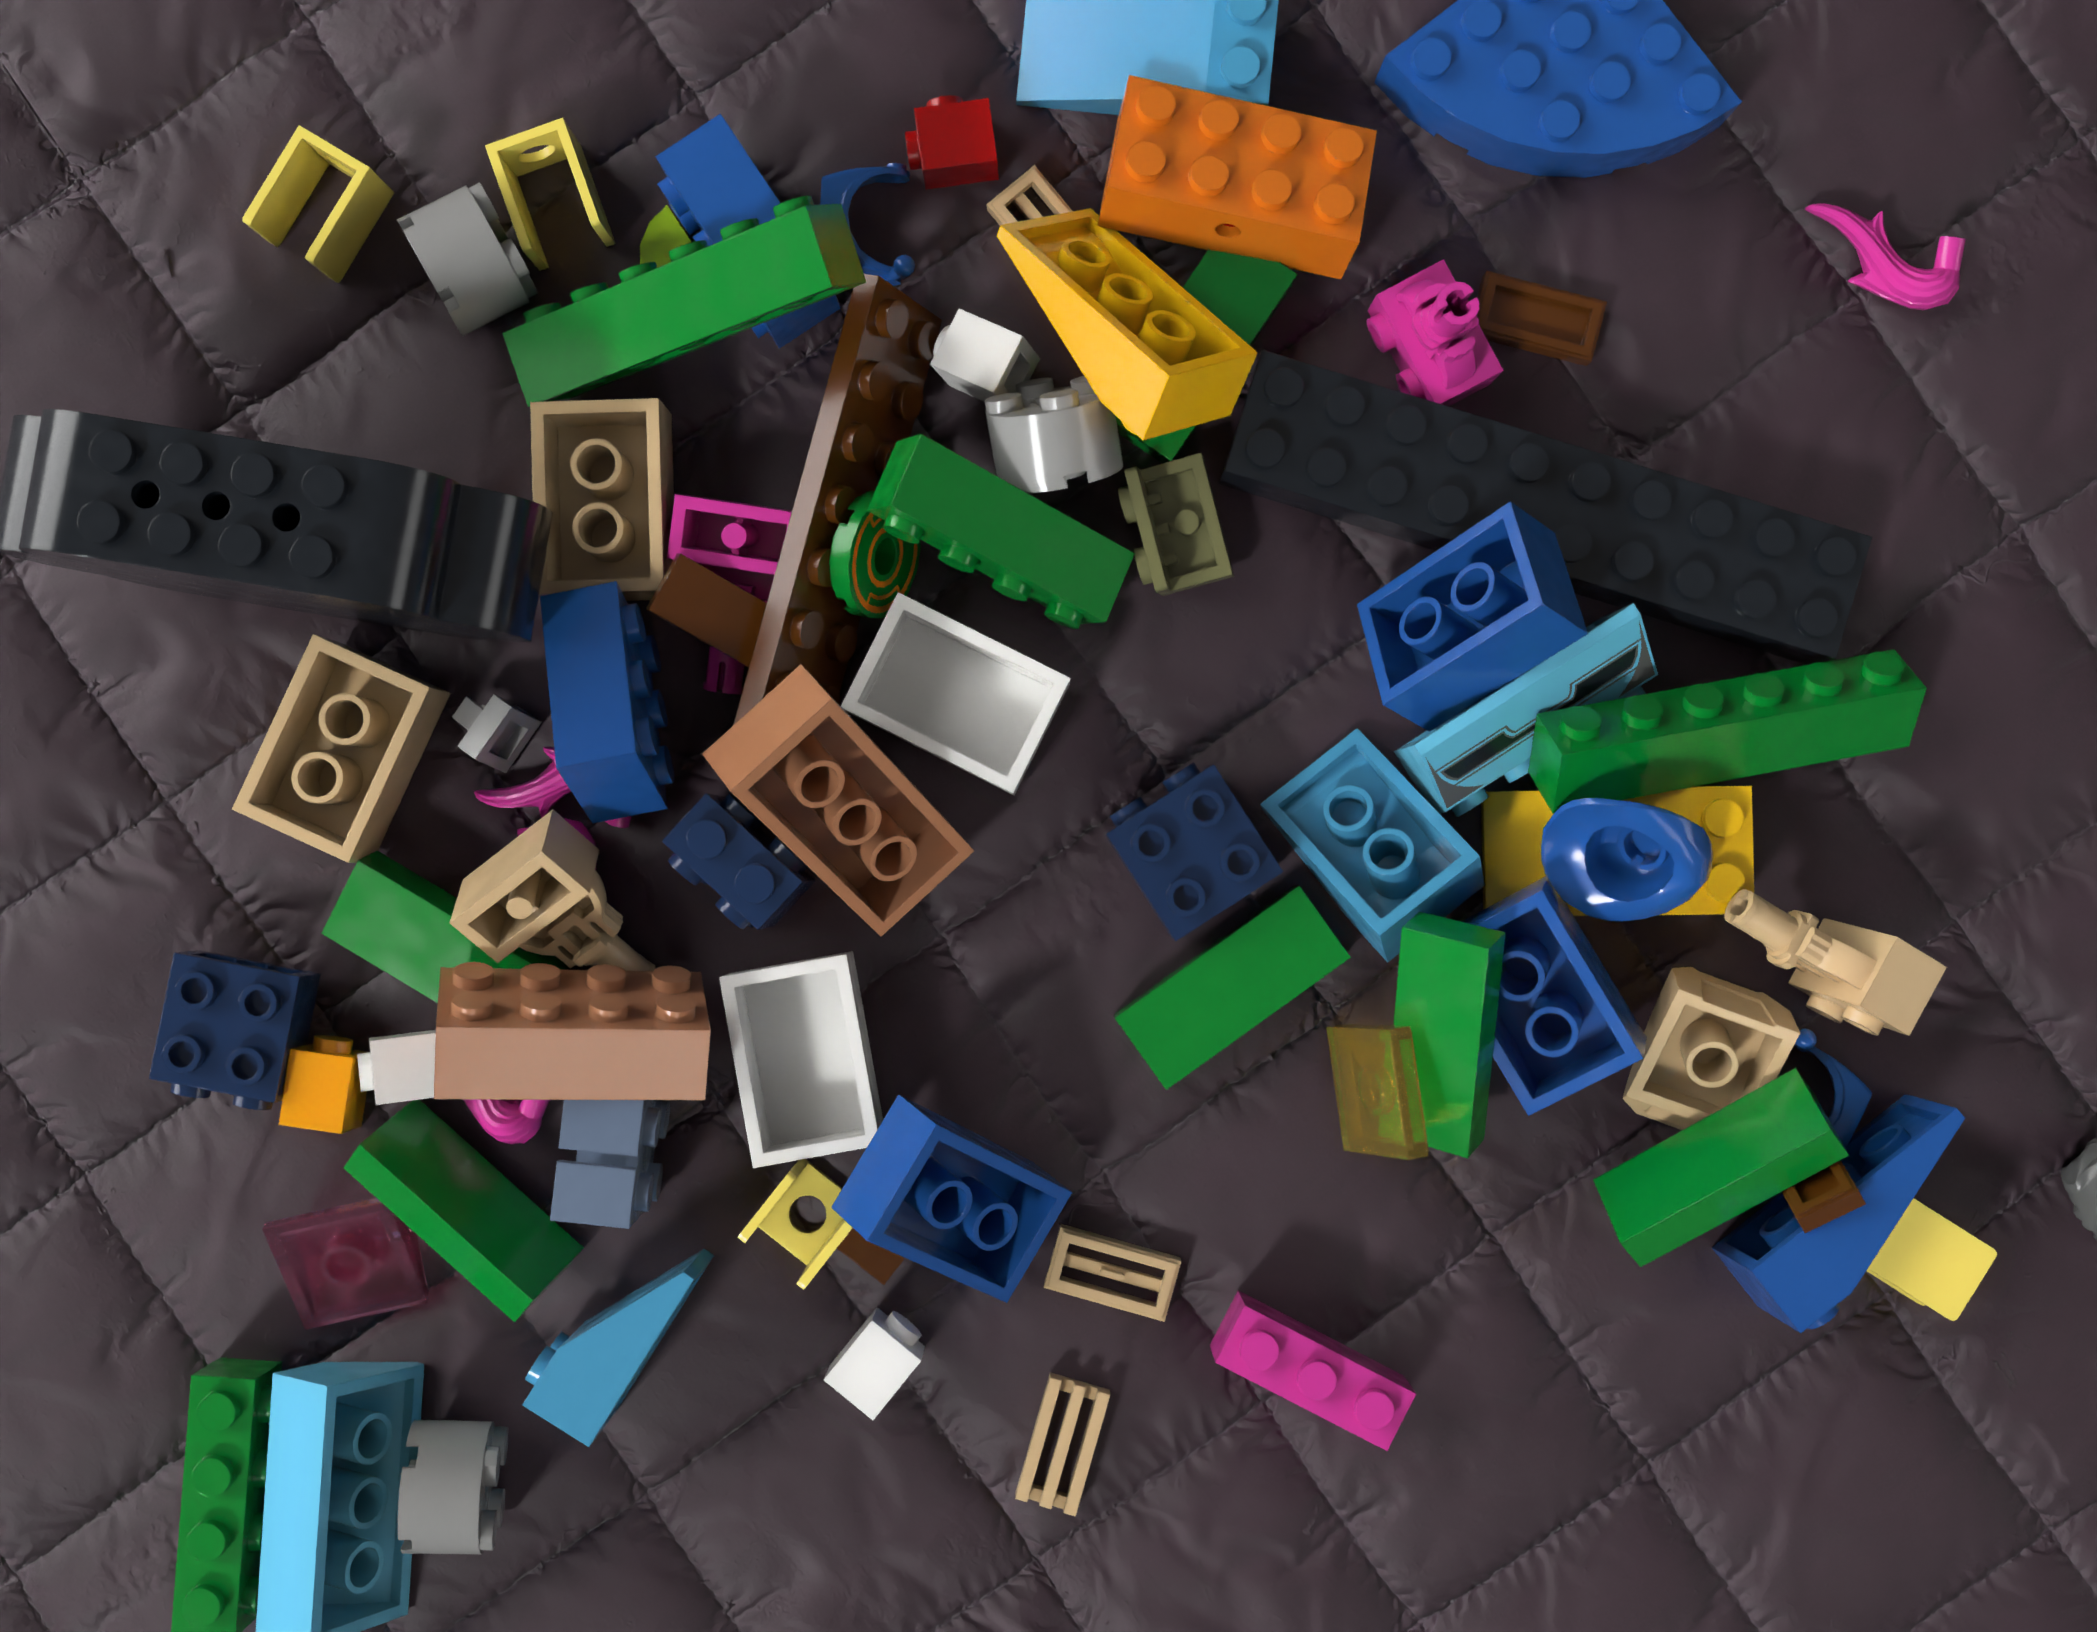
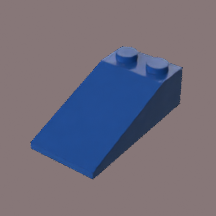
(1809, 1273)

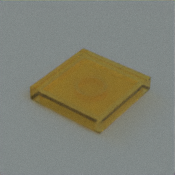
(1378, 1090)

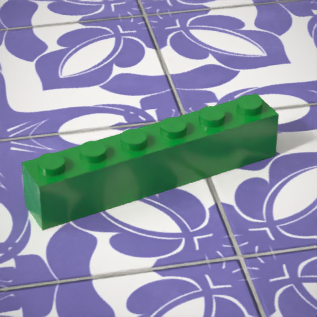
(685, 303)
(1725, 729)

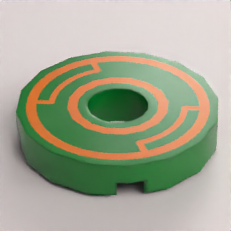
(870, 563)

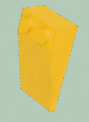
(1129, 325)
(1516, 820)

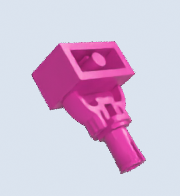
(1433, 336)
(737, 544)

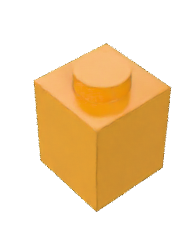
(323, 1087)

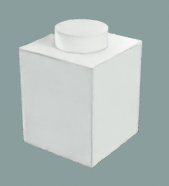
(982, 357)
(399, 1067)
(876, 1361)

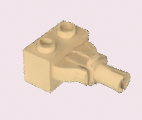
(545, 900)
(1842, 967)

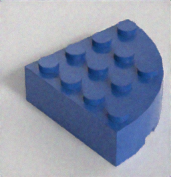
(1558, 84)

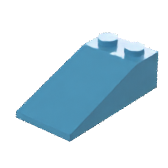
(1084, 50)

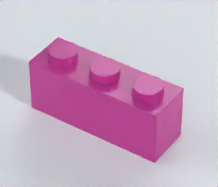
(1312, 1370)

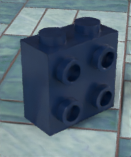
(726, 849)
(1191, 850)
(231, 1027)

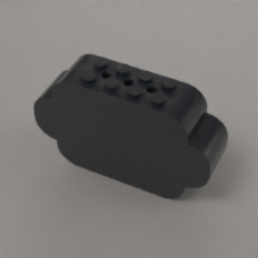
(272, 525)

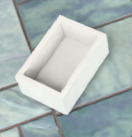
(956, 693)
(802, 1058)

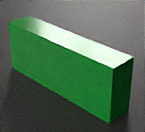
(1240, 294)
(405, 926)
(1231, 986)
(1451, 1003)
(1719, 1167)
(463, 1208)

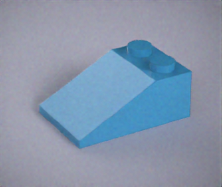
(1374, 842)
(591, 1372)

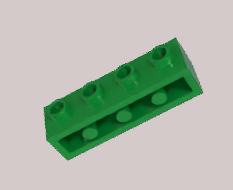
(1000, 532)
(223, 1496)

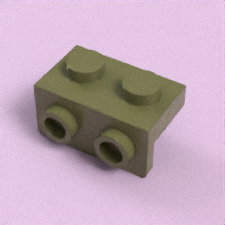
(1176, 525)

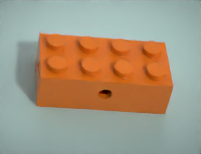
(1237, 177)

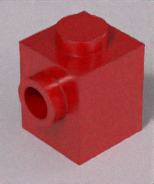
(953, 142)

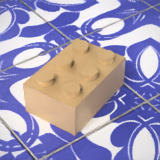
(609, 490)
(341, 750)

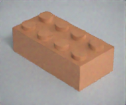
(837, 801)
(570, 1033)

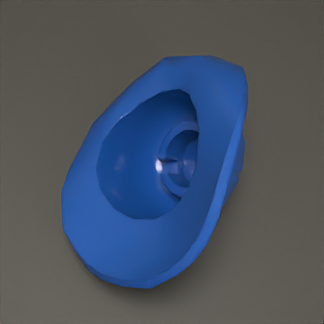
(1624, 858)

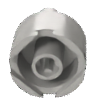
(469, 257)
(1052, 435)
(449, 1490)

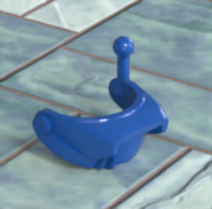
(840, 188)
(1850, 1092)

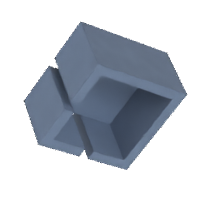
(613, 1163)

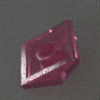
(348, 1262)

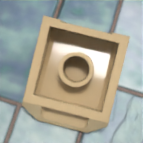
(1707, 1048)

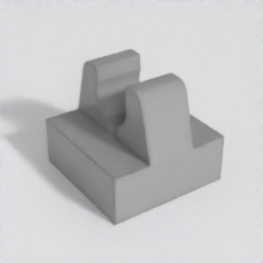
(495, 731)

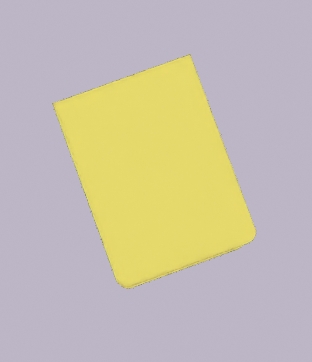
(510, 163)
(292, 184)
(774, 1219)
(1932, 1261)

